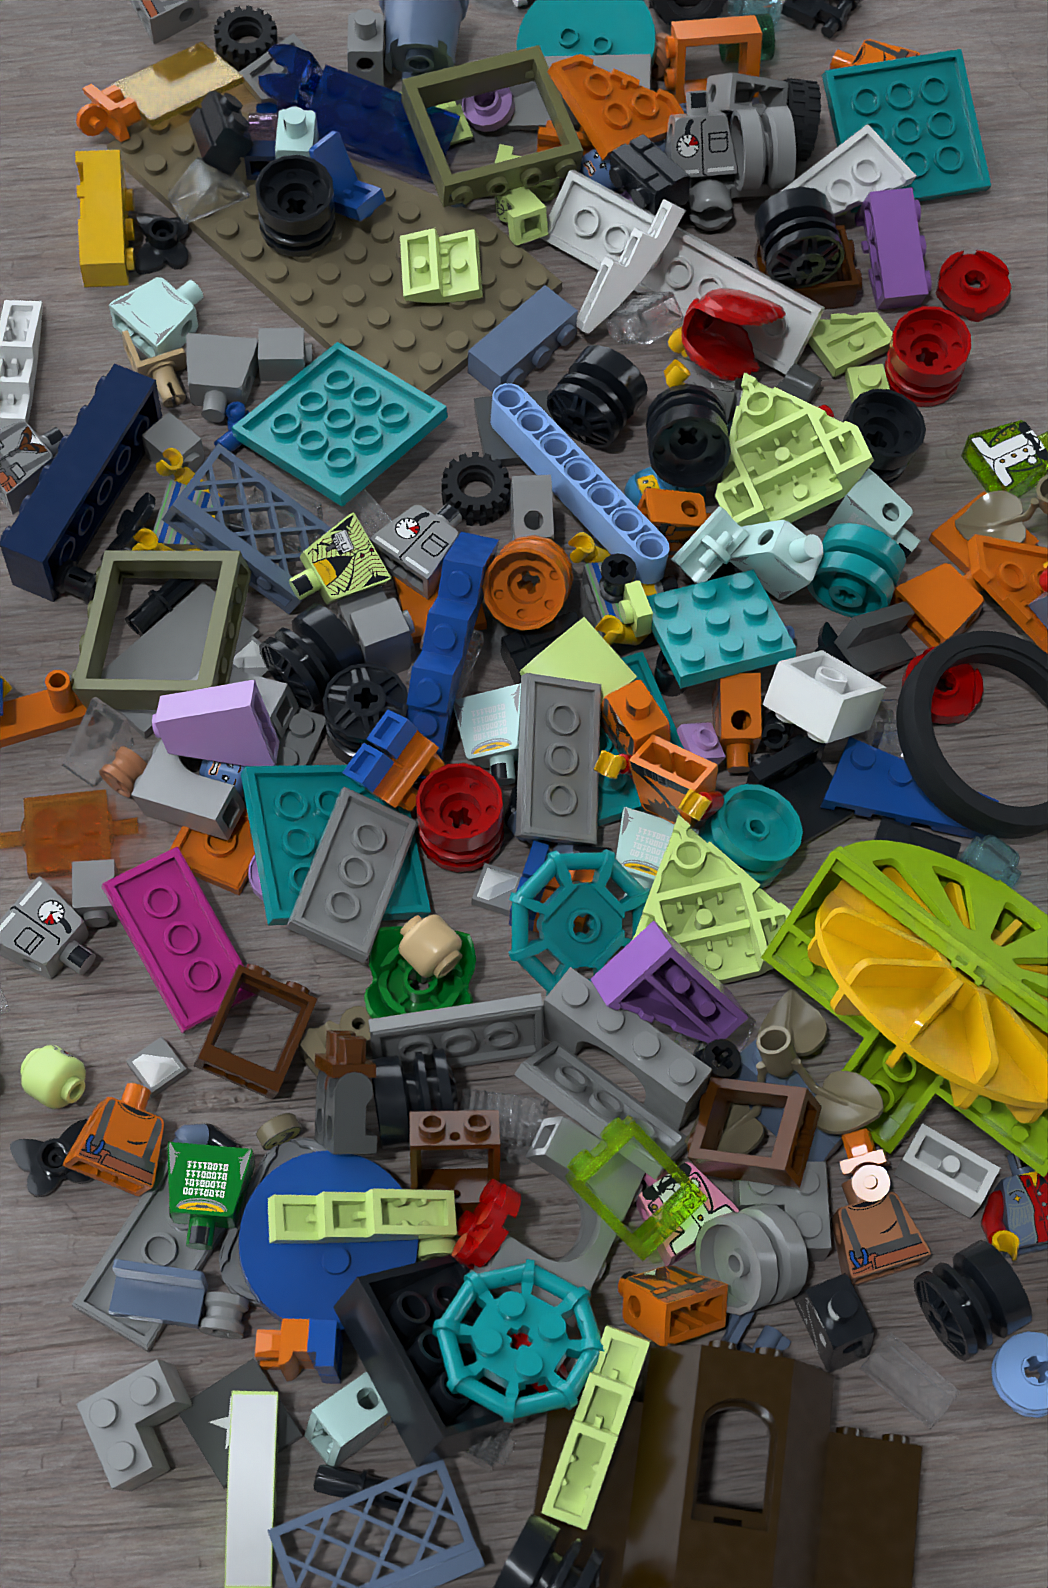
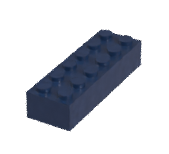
(81, 481)

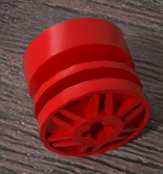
(927, 355)
(460, 817)

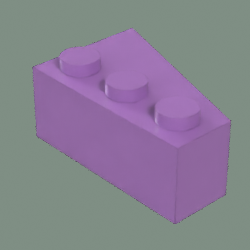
(894, 248)
(668, 986)

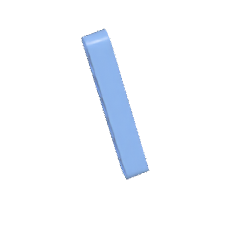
(578, 482)

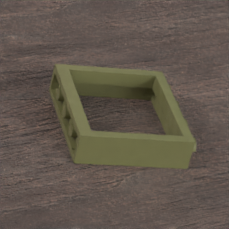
(480, 78)
(221, 636)

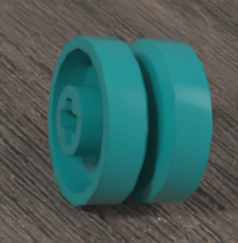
(857, 570)
(755, 831)

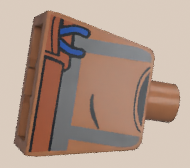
(876, 1238)

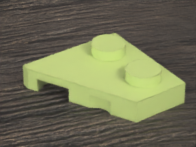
(849, 340)

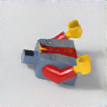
(1018, 1212)

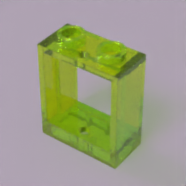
(665, 1218)

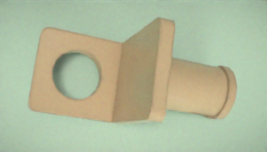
(160, 368)

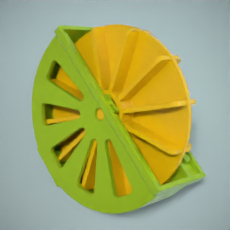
(938, 981)

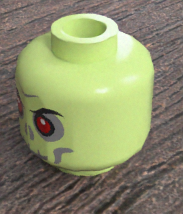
(53, 1076)

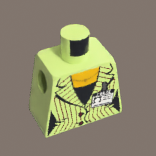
(340, 564)

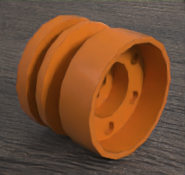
(518, 601)

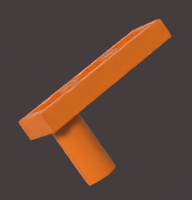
(41, 711)

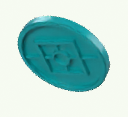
(588, 28)

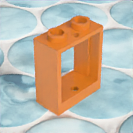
(710, 32)

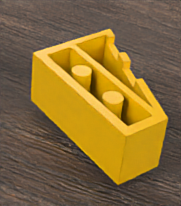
(104, 219)

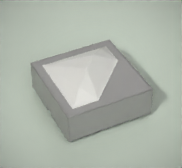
(249, 660)
(495, 889)
(156, 1066)

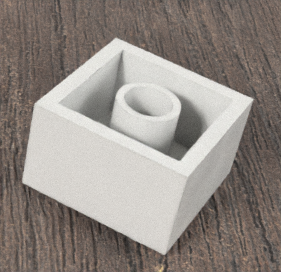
(823, 696)

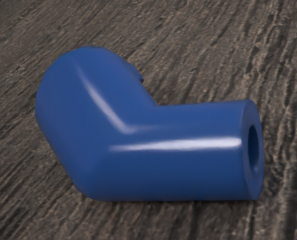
(234, 412)

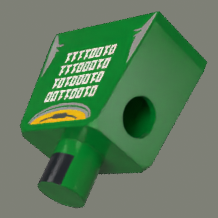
(207, 1188)

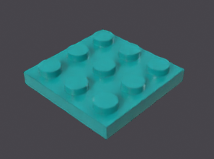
(719, 628)

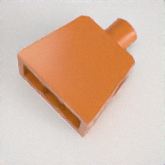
(942, 603)

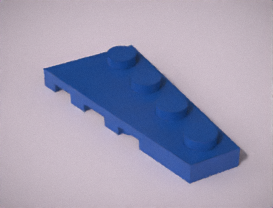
(882, 785)

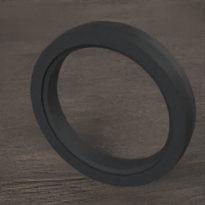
(922, 750)

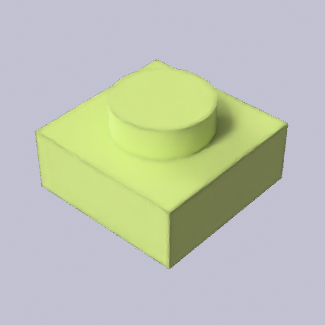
(865, 378)
(636, 609)

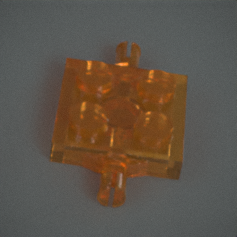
(65, 831)

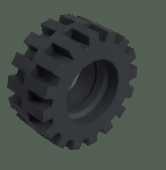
(242, 24)
(481, 470)

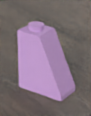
(218, 725)

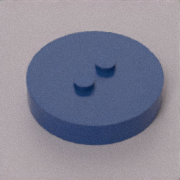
(312, 1277)

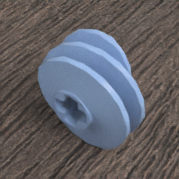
(1008, 1368)

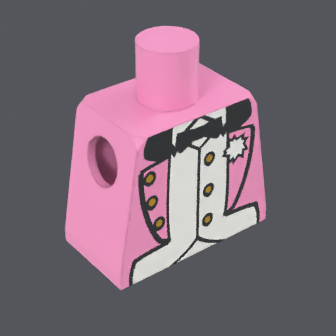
(684, 1238)

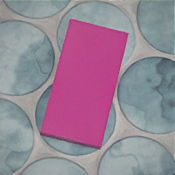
(176, 936)

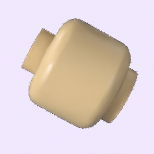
(430, 946)

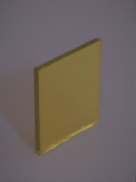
(178, 83)

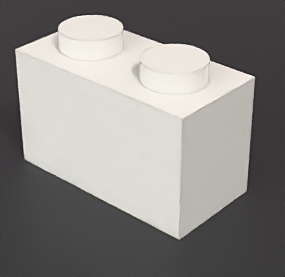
(947, 1171)

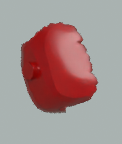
(714, 332)

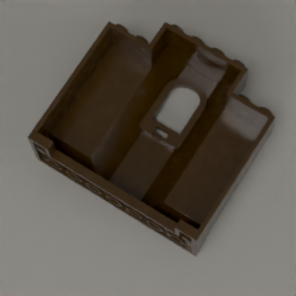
(832, 1506)

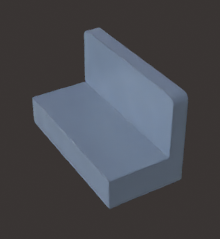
(158, 1293)

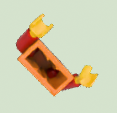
(668, 780)

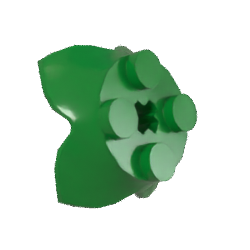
(394, 977)

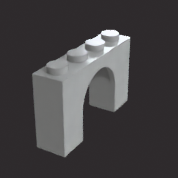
(200, 803)
(667, 1071)
(615, 1184)

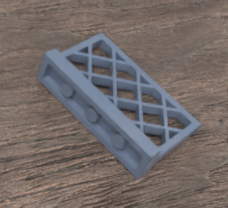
(213, 535)
(422, 1573)

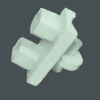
(710, 546)

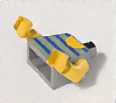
(164, 536)
(607, 615)

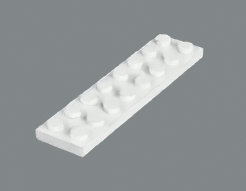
(598, 223)

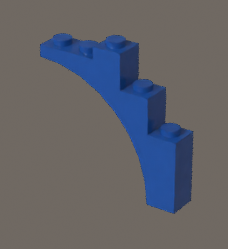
(448, 636)

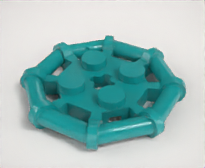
(564, 905)
(527, 1365)

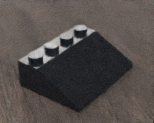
(391, 1328)

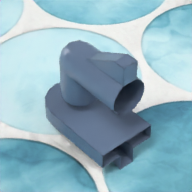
(768, 1337)

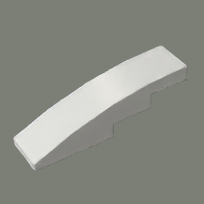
(618, 279)
(18, 358)

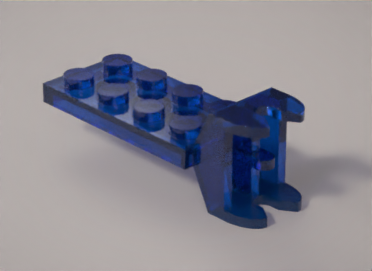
(362, 112)

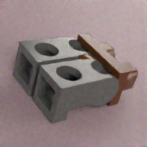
(343, 1095)

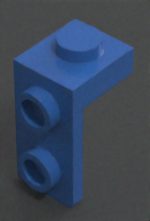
(351, 196)

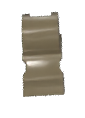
(352, 1019)

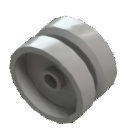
(763, 147)
(755, 1254)

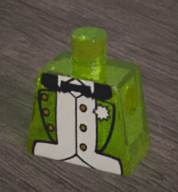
(1007, 457)

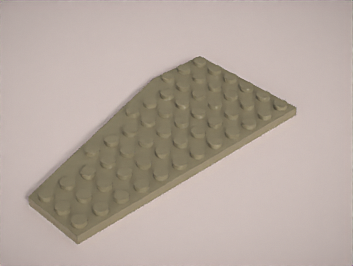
(355, 282)

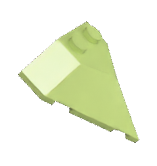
(787, 457)
(712, 907)

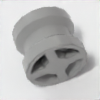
(224, 1315)

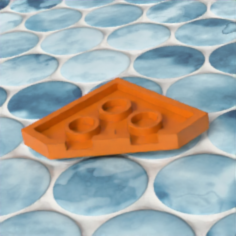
(612, 104)
(1011, 578)

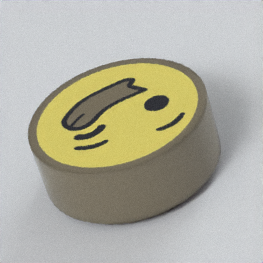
(278, 1130)

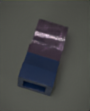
(263, 134)

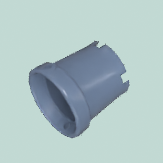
(421, 34)

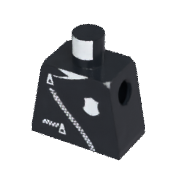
(836, 1321)

